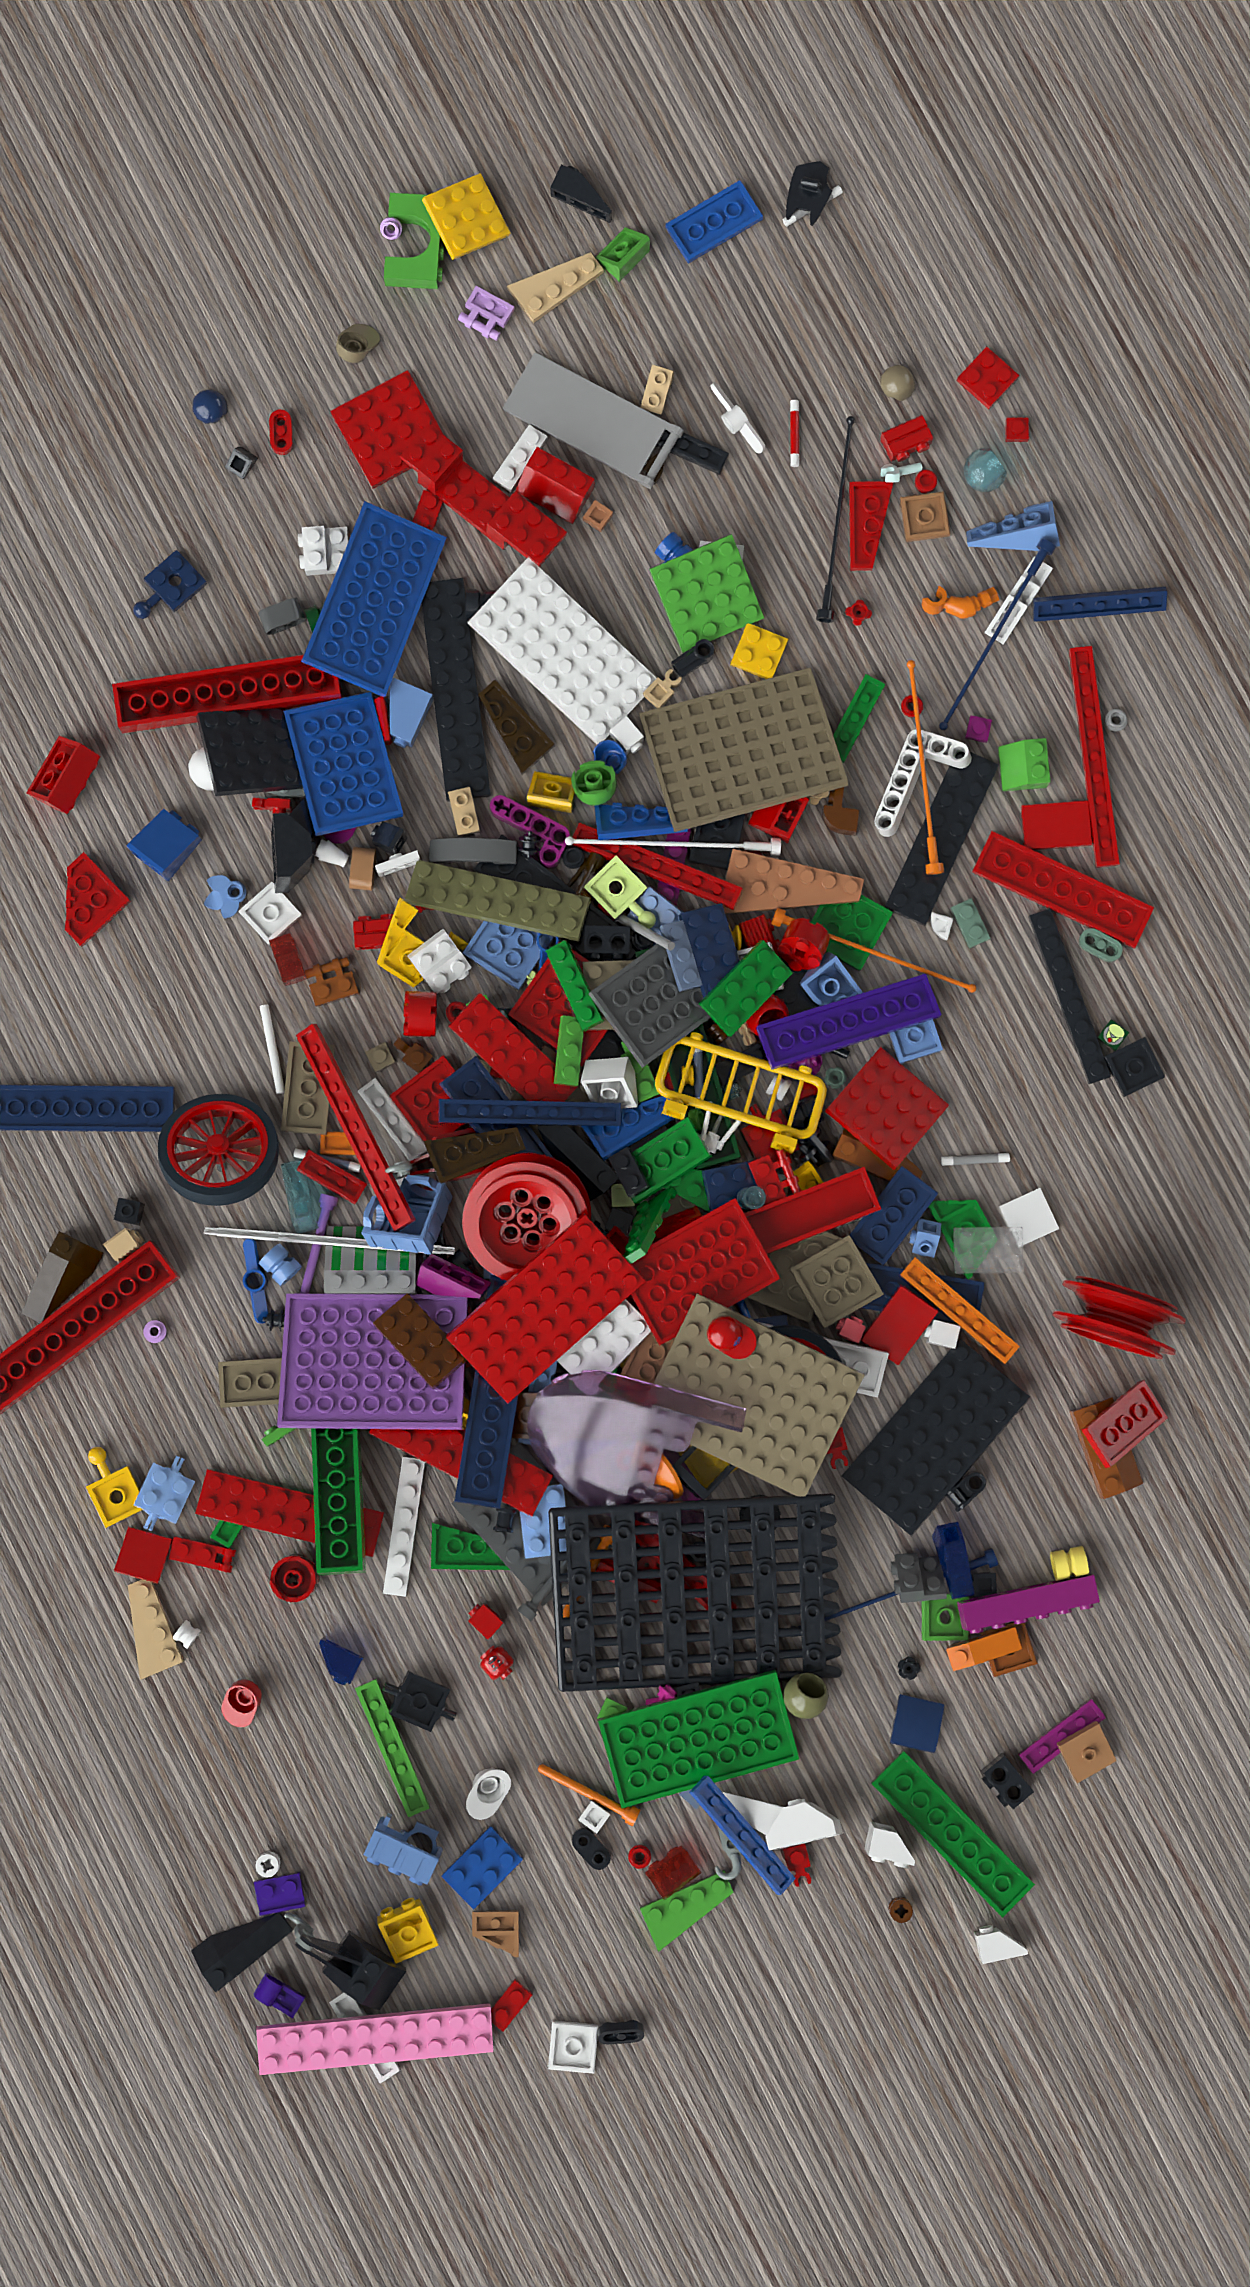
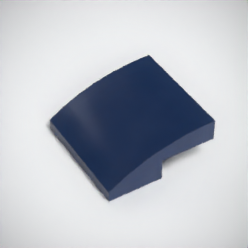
(917, 1723)

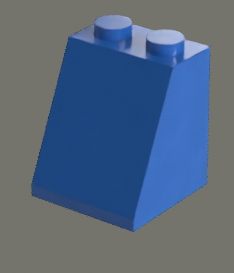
(165, 843)

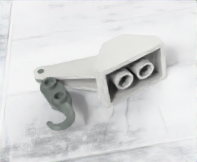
(782, 1825)

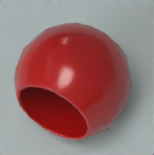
(770, 1010)

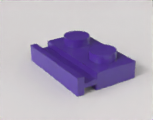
(279, 1893)

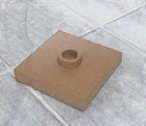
(1086, 1752)

